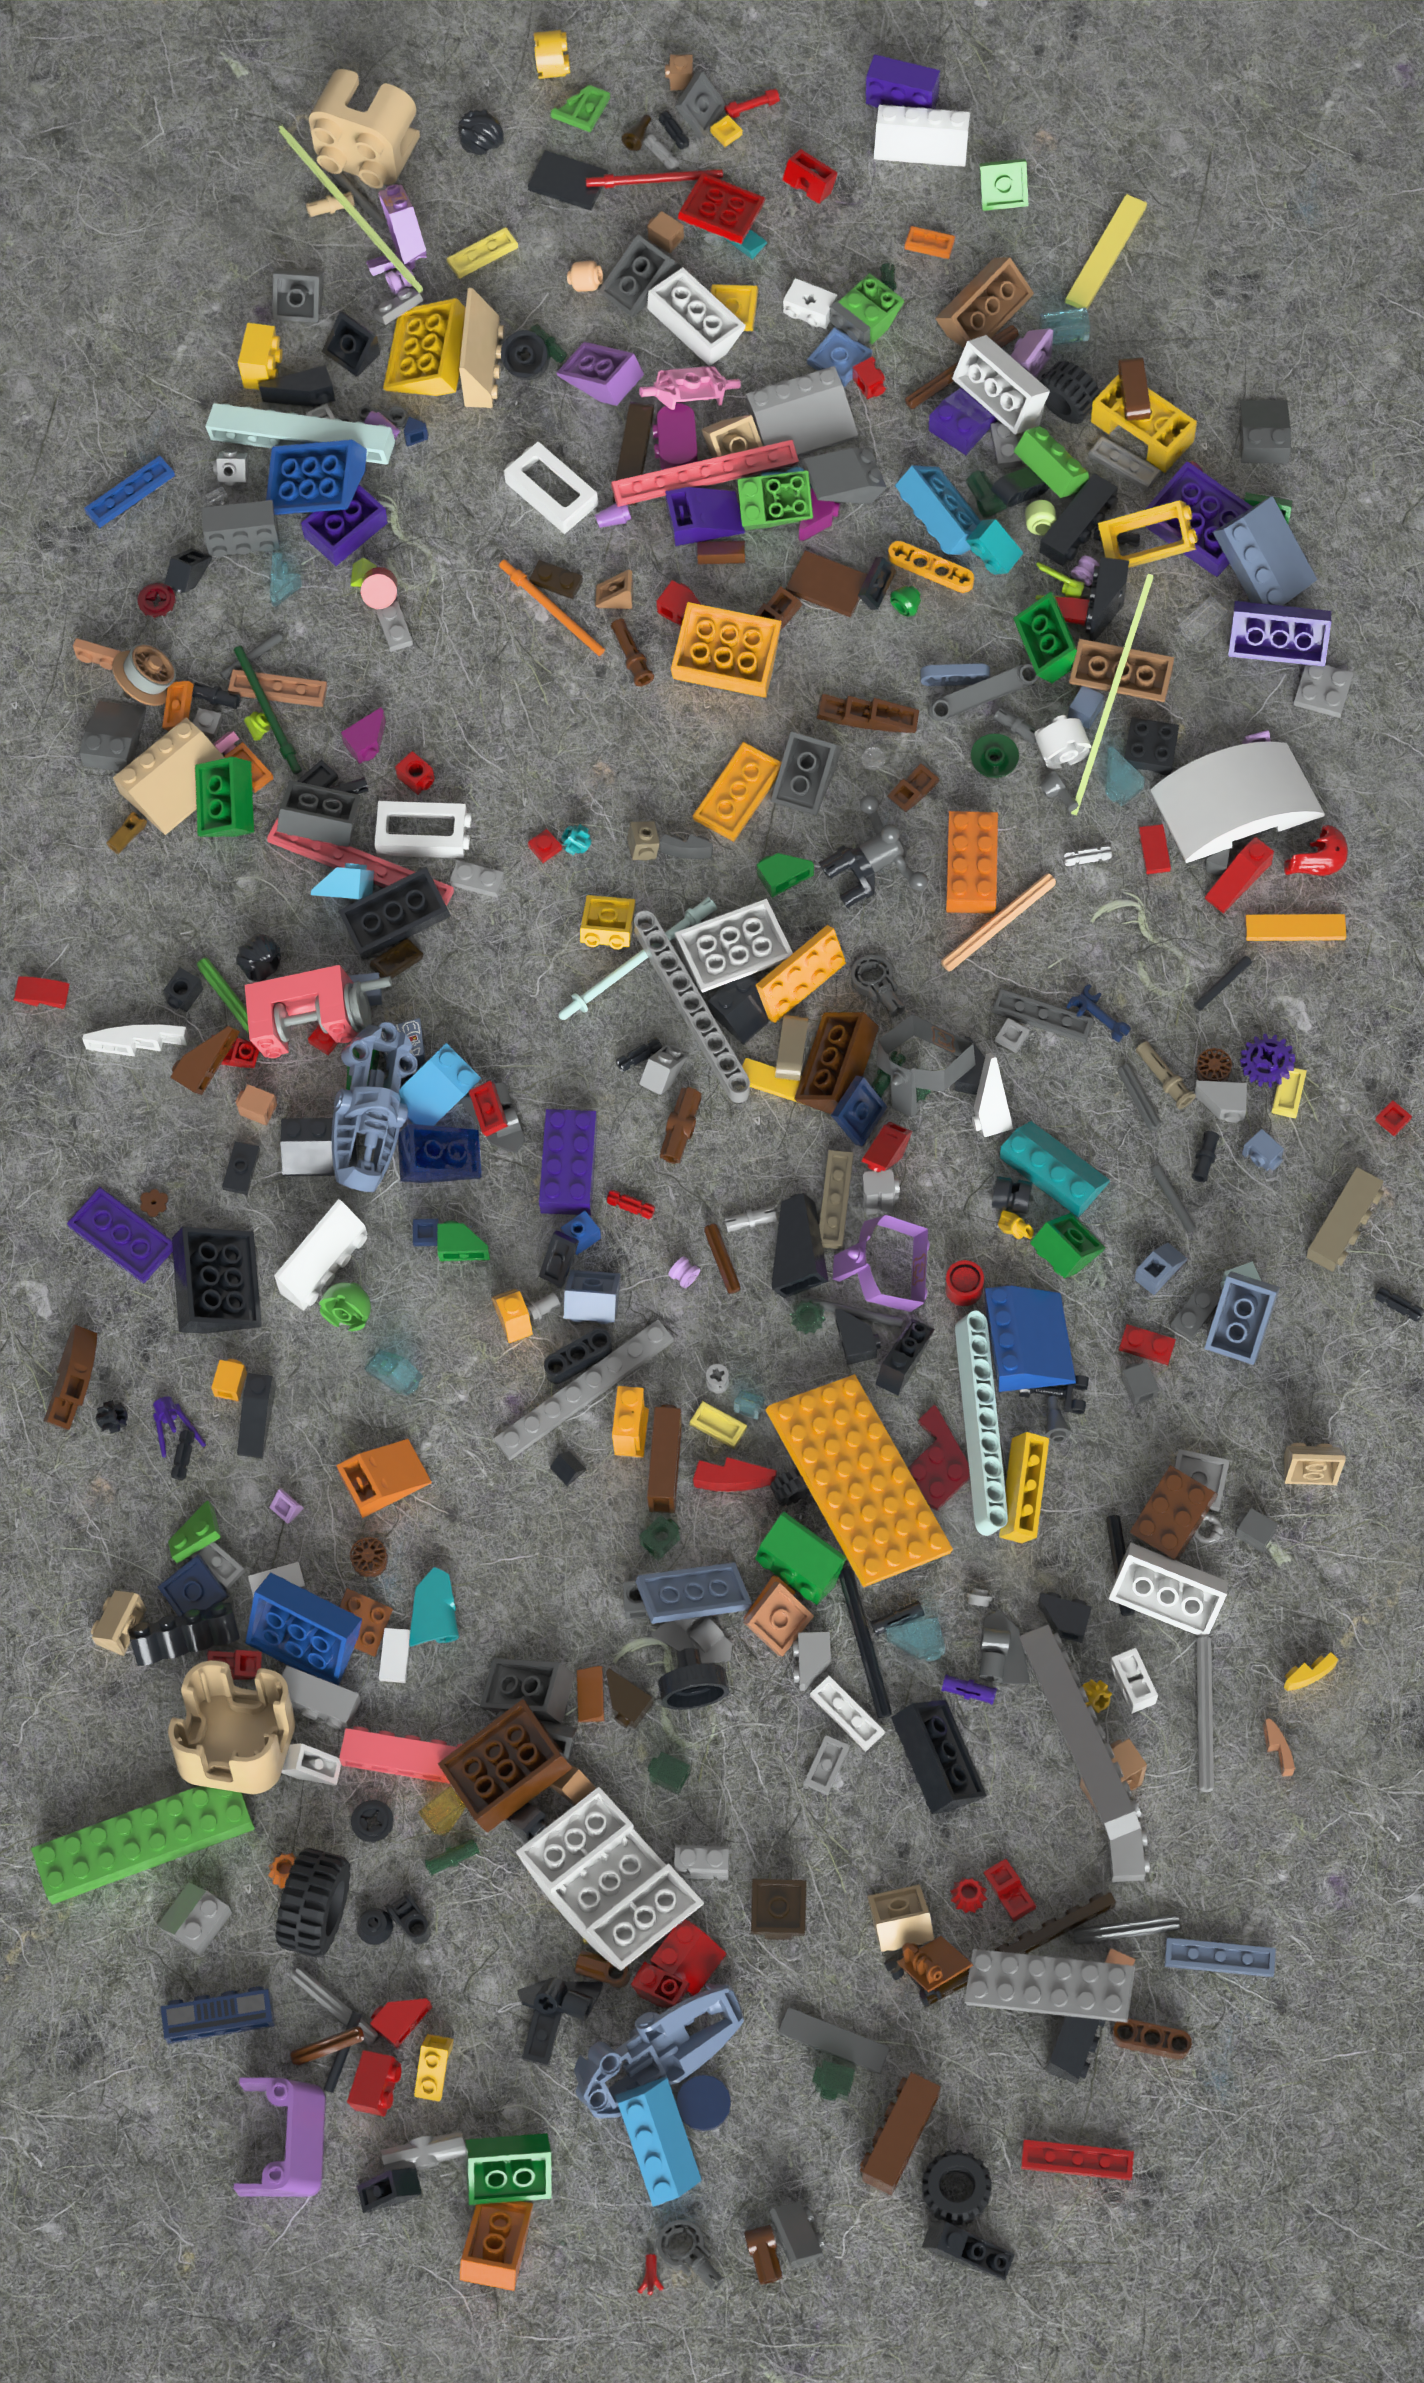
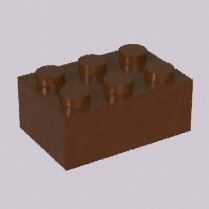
(1174, 1513)

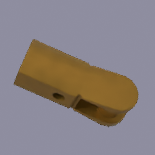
(124, 835)

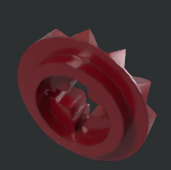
(149, 594)

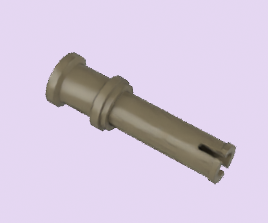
(1171, 1083)

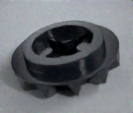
(368, 1810)

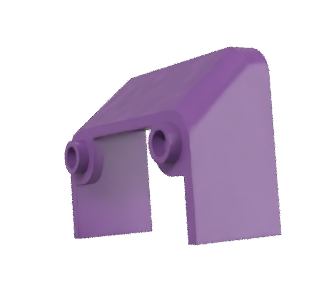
(303, 2164)

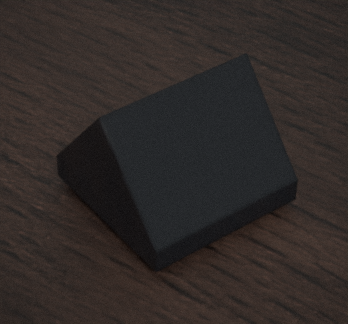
(567, 1467)

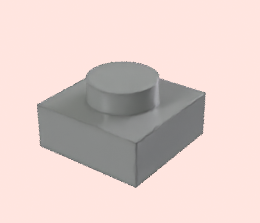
(208, 722)
(1012, 1035)

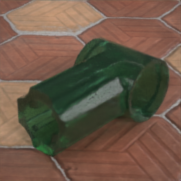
(986, 500)

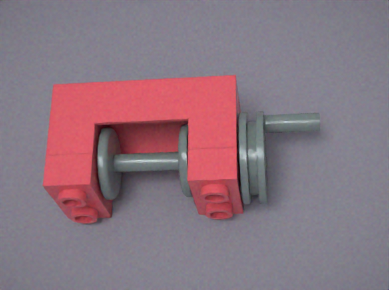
(307, 997)

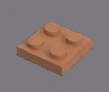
(778, 1619)

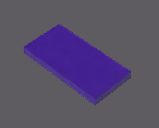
(121, 1235)

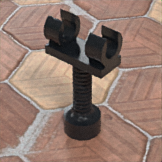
(1074, 1406)

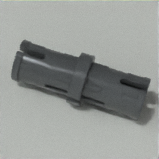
(1016, 725)

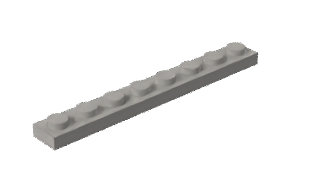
(583, 1390)

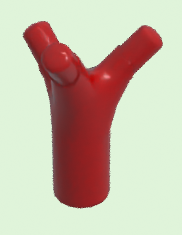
(650, 2275)

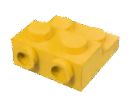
(607, 921)

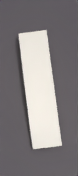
(127, 1038)

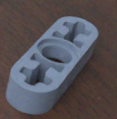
(954, 674)

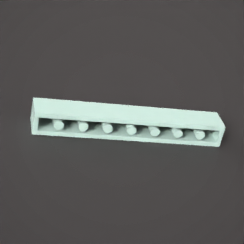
(275, 428)

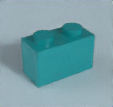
(994, 546)

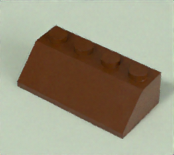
(836, 1058)

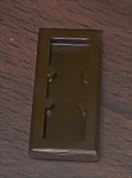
(396, 959)

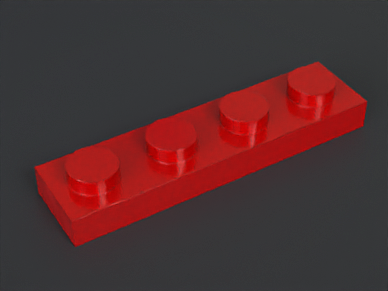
(1077, 2160)

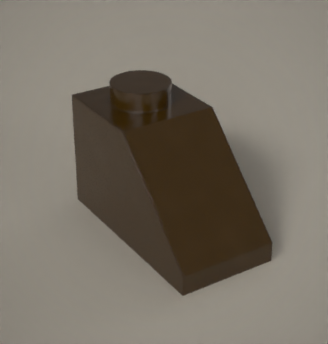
(627, 1700)

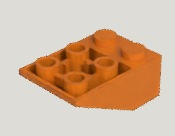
(383, 1476)

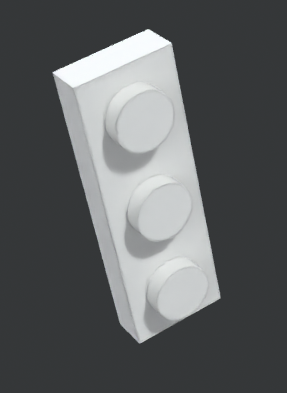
(847, 1713)

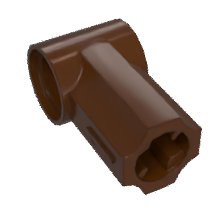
(600, 1969)
(762, 2248)

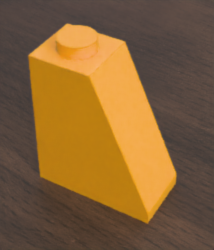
(513, 1315)

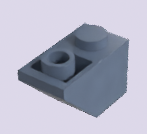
(1159, 1267)

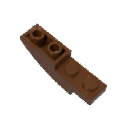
(73, 1377)

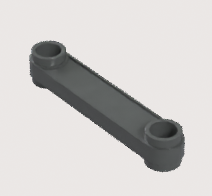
(982, 692)

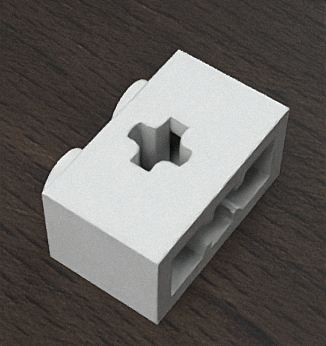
(809, 303)

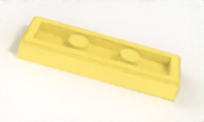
(482, 252)

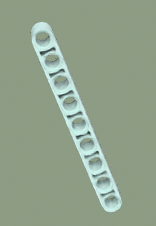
(981, 1423)

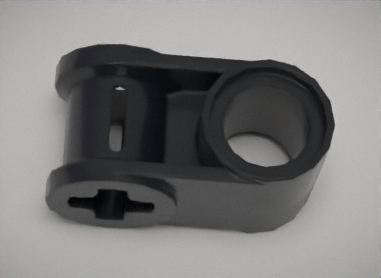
(406, 1915)

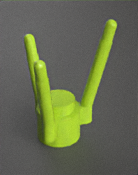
(1071, 587)

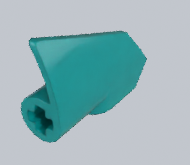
(434, 1610)

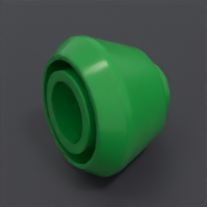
(906, 600)

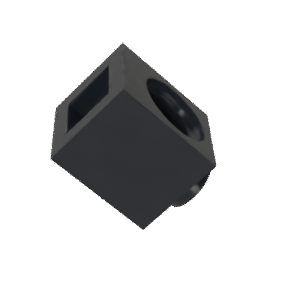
(182, 980)

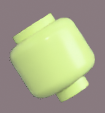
(1040, 517)

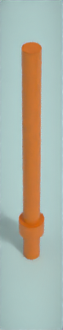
(520, 579)

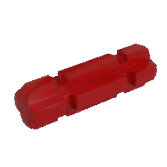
(630, 1204)

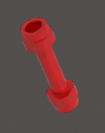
(770, 97)

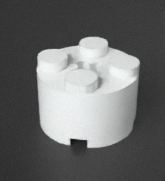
(1063, 742)

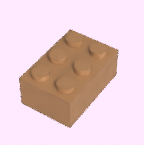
(1130, 1762)

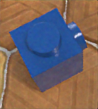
(582, 1229)

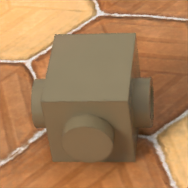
(643, 840)

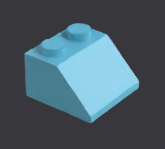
(347, 882)

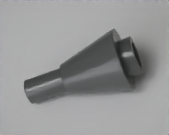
(1056, 1427)

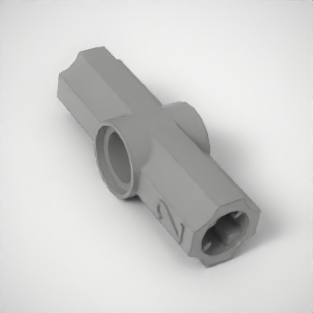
(424, 2152)

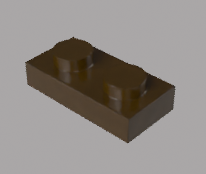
(556, 579)

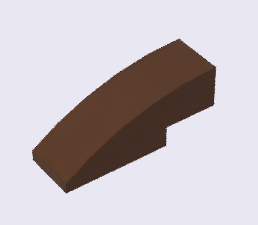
(780, 607)

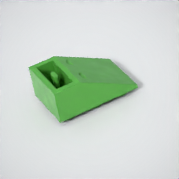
(775, 500)

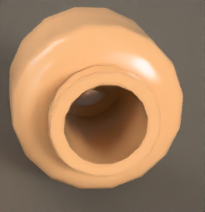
(585, 276)

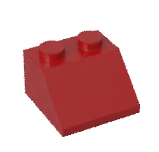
(689, 1956)

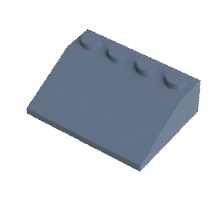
(1265, 555)

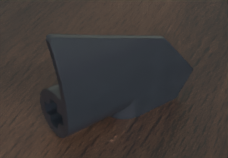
(562, 1996)

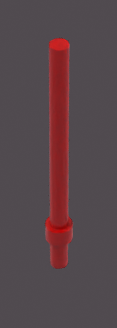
(610, 180)

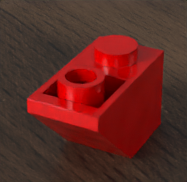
(659, 1986)

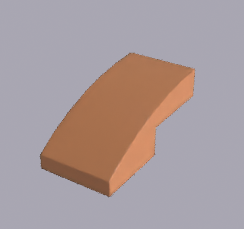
(1276, 1742)

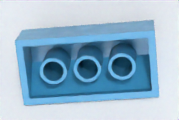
(939, 507)
(658, 2140)

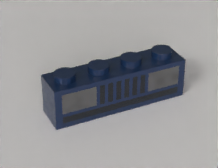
(217, 2015)

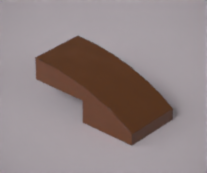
(914, 788)

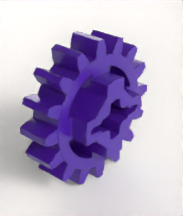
(1262, 1069)

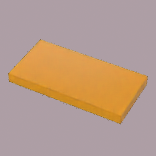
(738, 791)

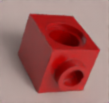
(414, 764)

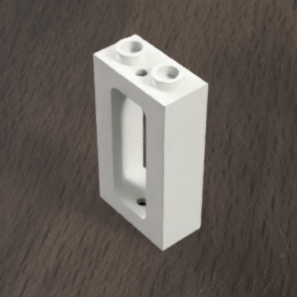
(562, 517)
(422, 845)

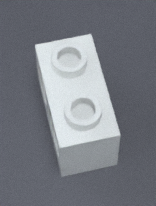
(1133, 1680)

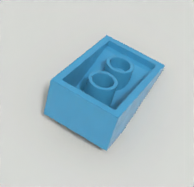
(437, 1086)

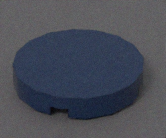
(703, 2103)

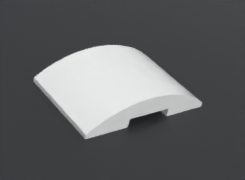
(1234, 797)
(608, 1880)

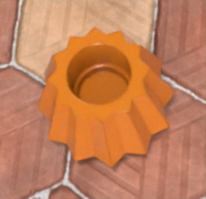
(280, 1869)

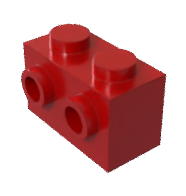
(374, 2083)

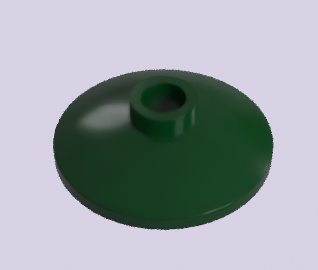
(994, 746)

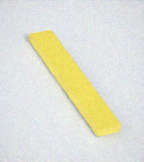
(1106, 252)

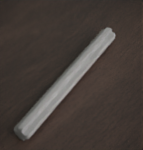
(1205, 1714)

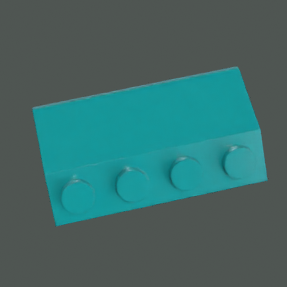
(1053, 1168)

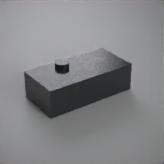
(394, 913)

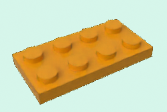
(801, 973)

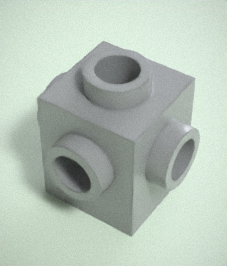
(231, 467)

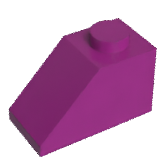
(822, 517)
(365, 736)

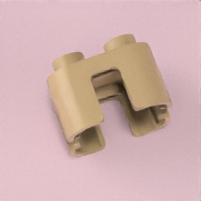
(363, 143)
(232, 1733)

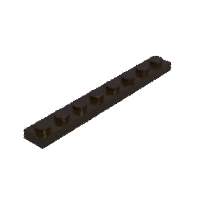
(1030, 1941)

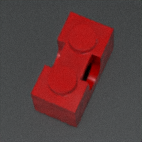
(800, 176)

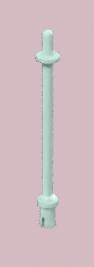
(691, 918)

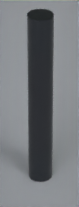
(1222, 983)
(341, 2056)

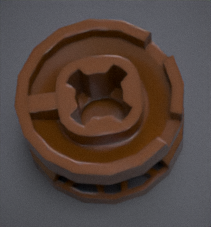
(1213, 1066)
(369, 1557)

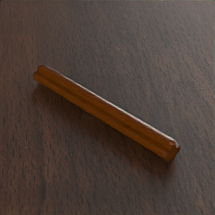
(945, 378)

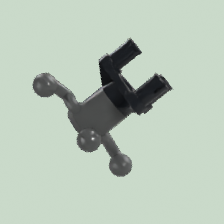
(872, 857)

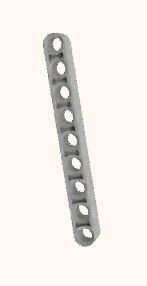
(695, 1016)

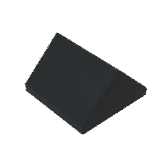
(351, 344)

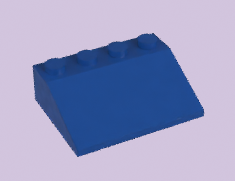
(315, 476)
(1028, 1338)
(302, 1629)

